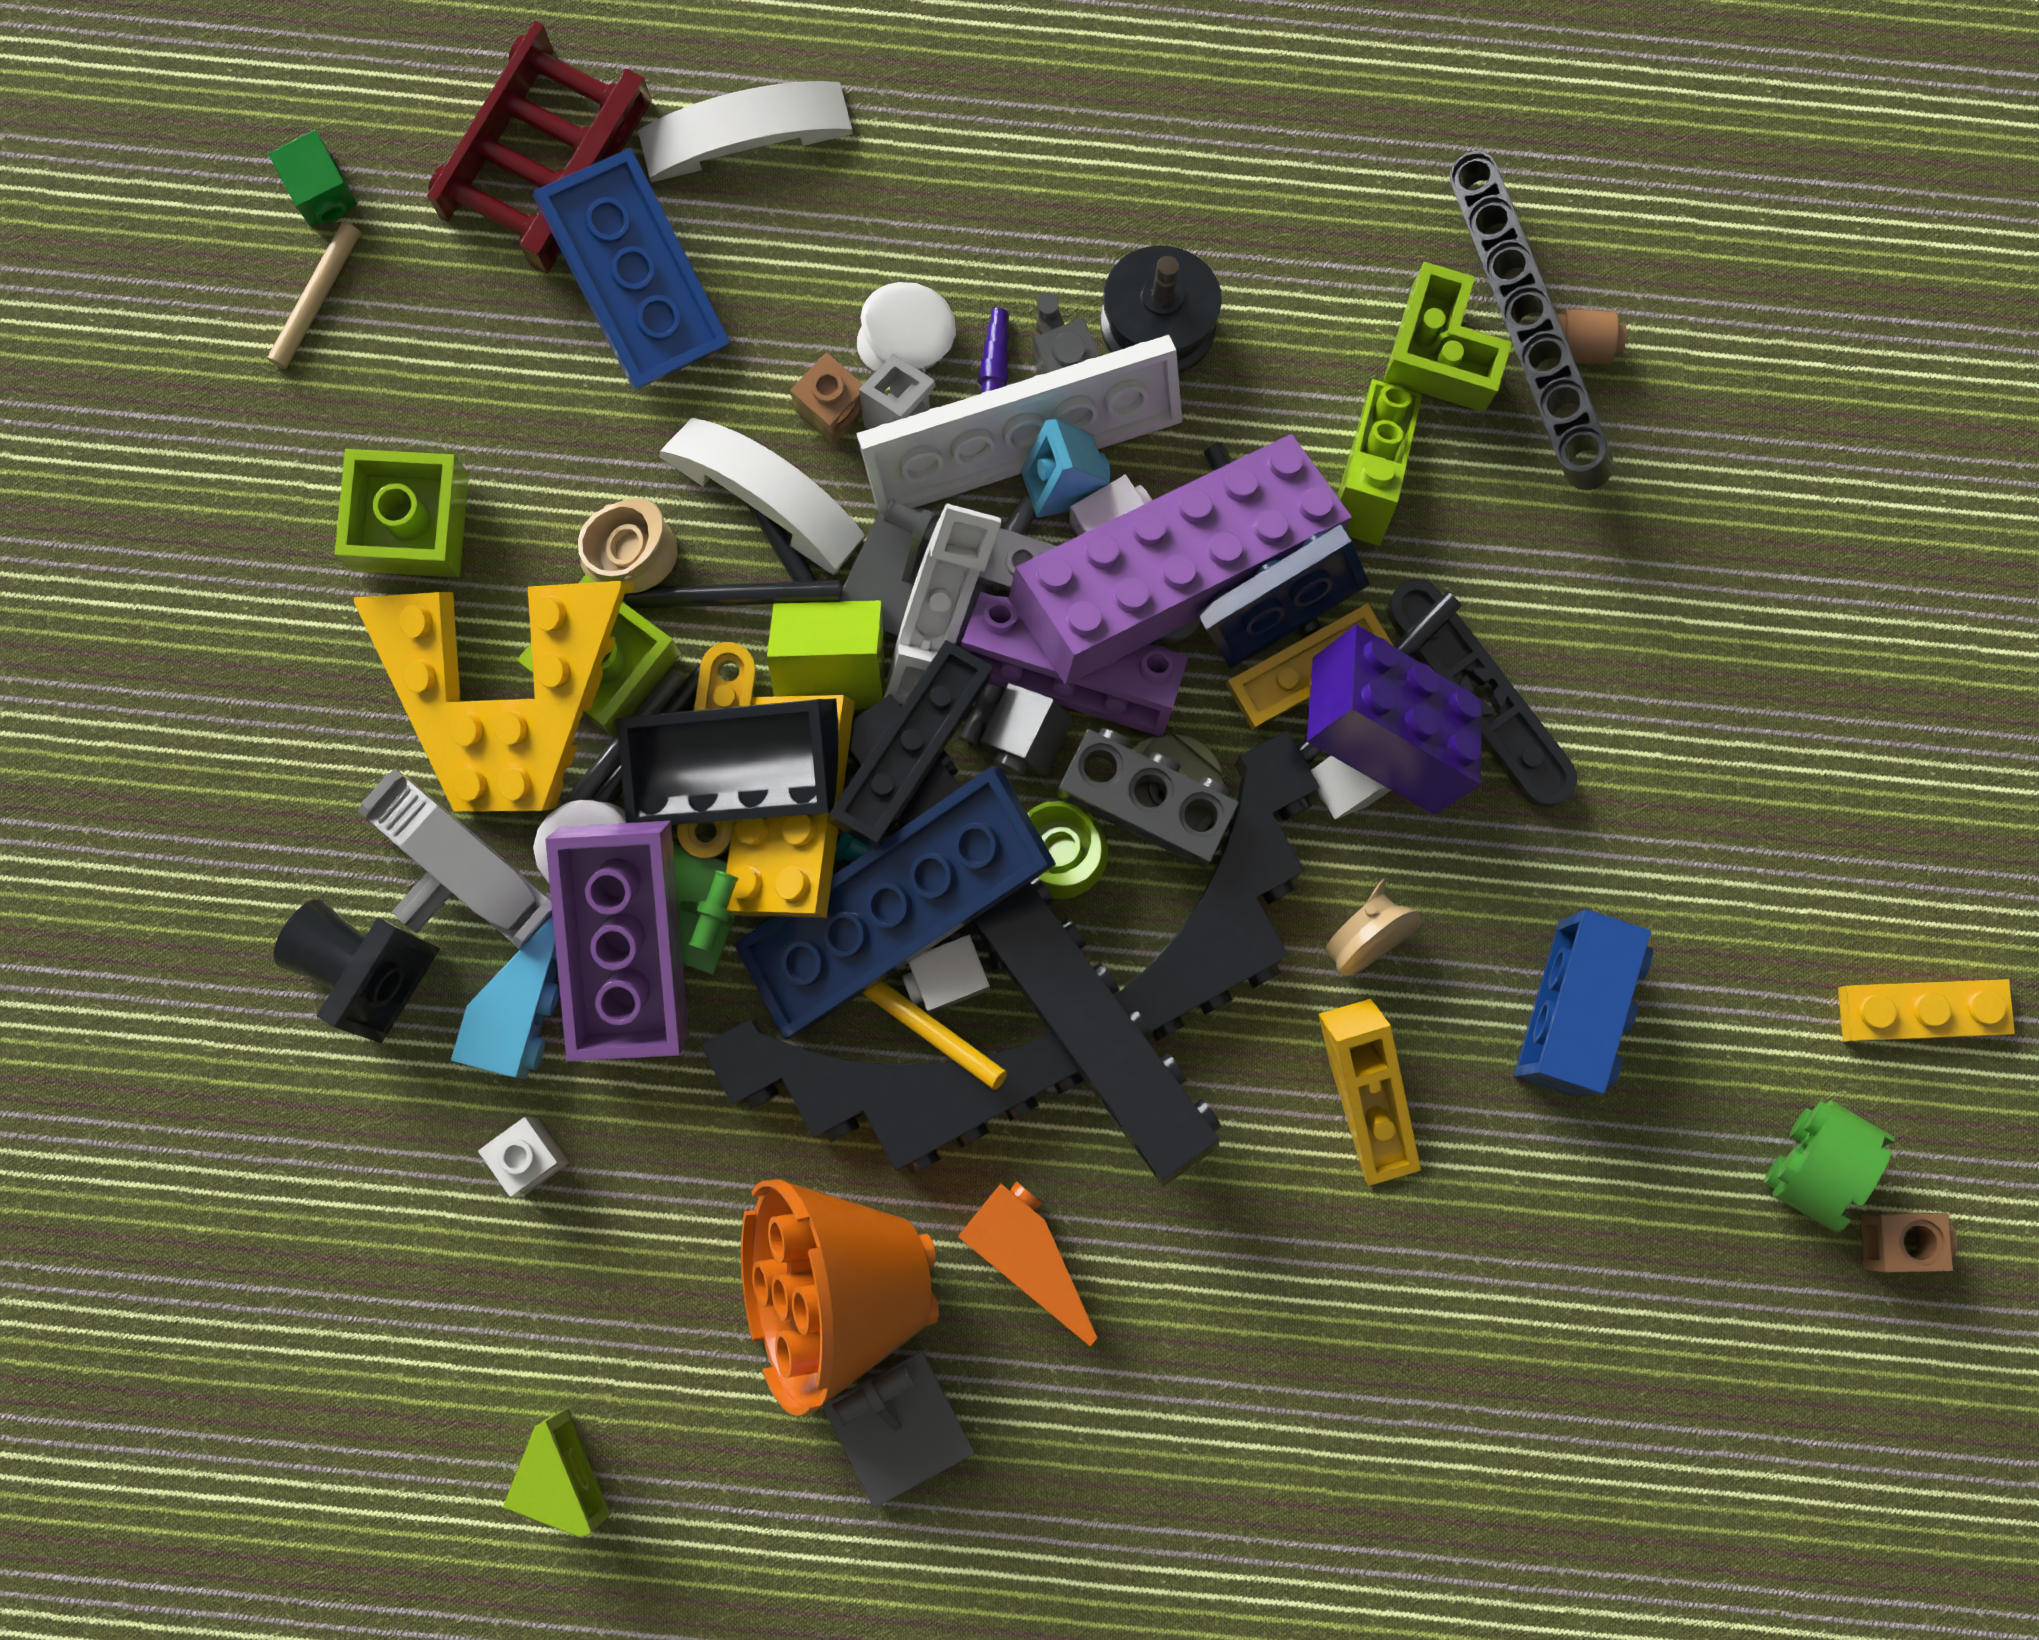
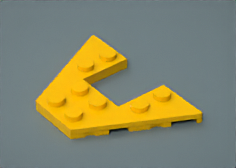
(498, 750)

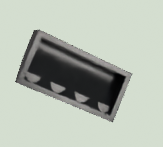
(730, 762)

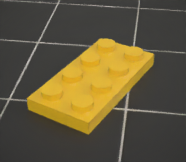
(788, 859)

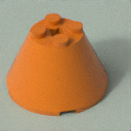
(829, 1289)

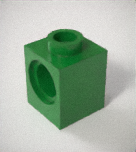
(313, 179)

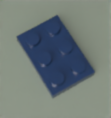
(1284, 596)

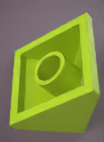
(828, 650)
(557, 1480)

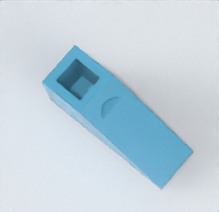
(507, 1015)

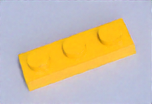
(1286, 677)
(1926, 1010)

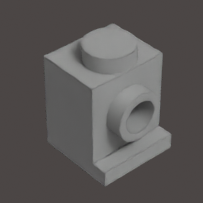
(907, 393)

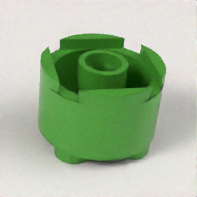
(1831, 1165)

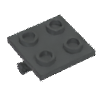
(891, 562)
(898, 1429)

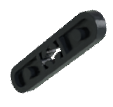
(1515, 737)

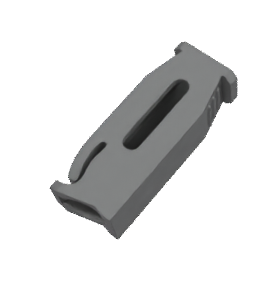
(454, 863)

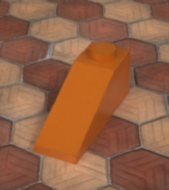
(1022, 1248)

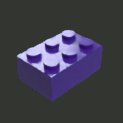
(1395, 720)

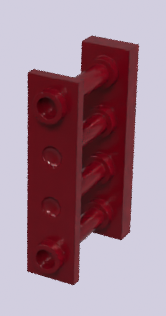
(620, 112)

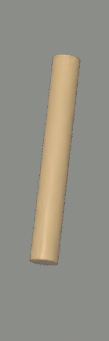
(314, 295)

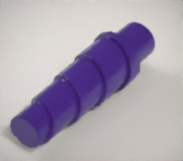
(995, 357)

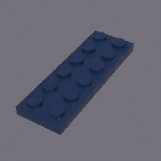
(897, 902)

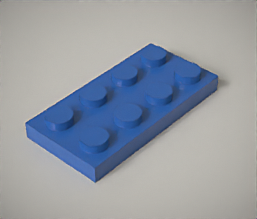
(631, 268)

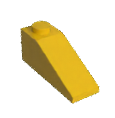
(1371, 1090)

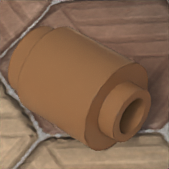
(1593, 335)

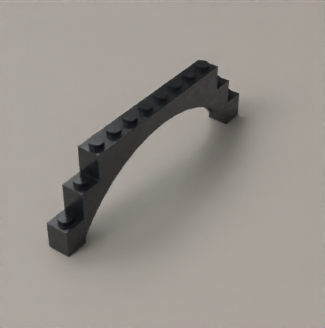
(932, 1104)

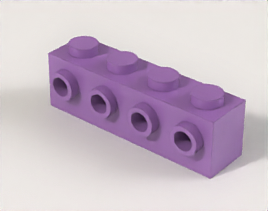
(1129, 691)

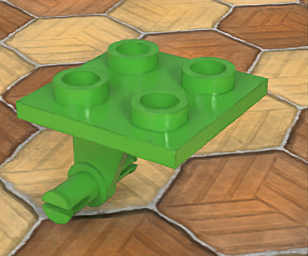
(702, 905)

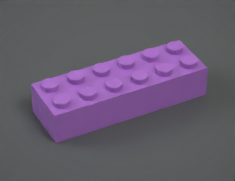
(1170, 556)

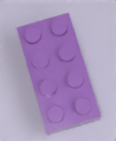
(618, 940)

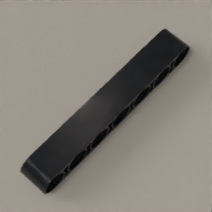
(1534, 341)

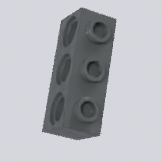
(1159, 824)

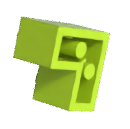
(1439, 354)

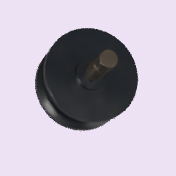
(1159, 295)

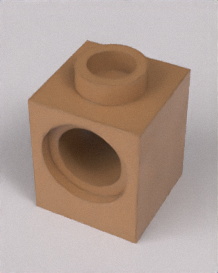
(828, 398)
(1885, 1248)

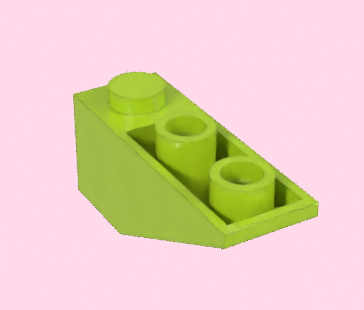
(1378, 459)

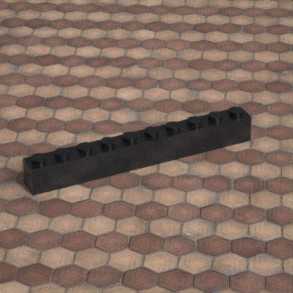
(1074, 998)

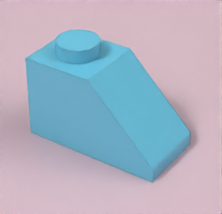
(1063, 468)

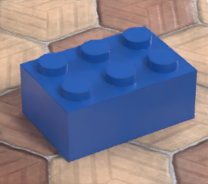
(1584, 1004)

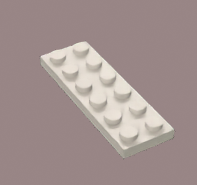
(994, 432)

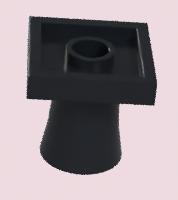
(366, 973)

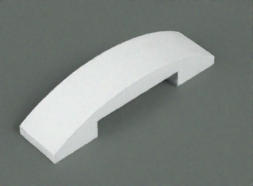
(743, 122)
(770, 486)
(940, 593)

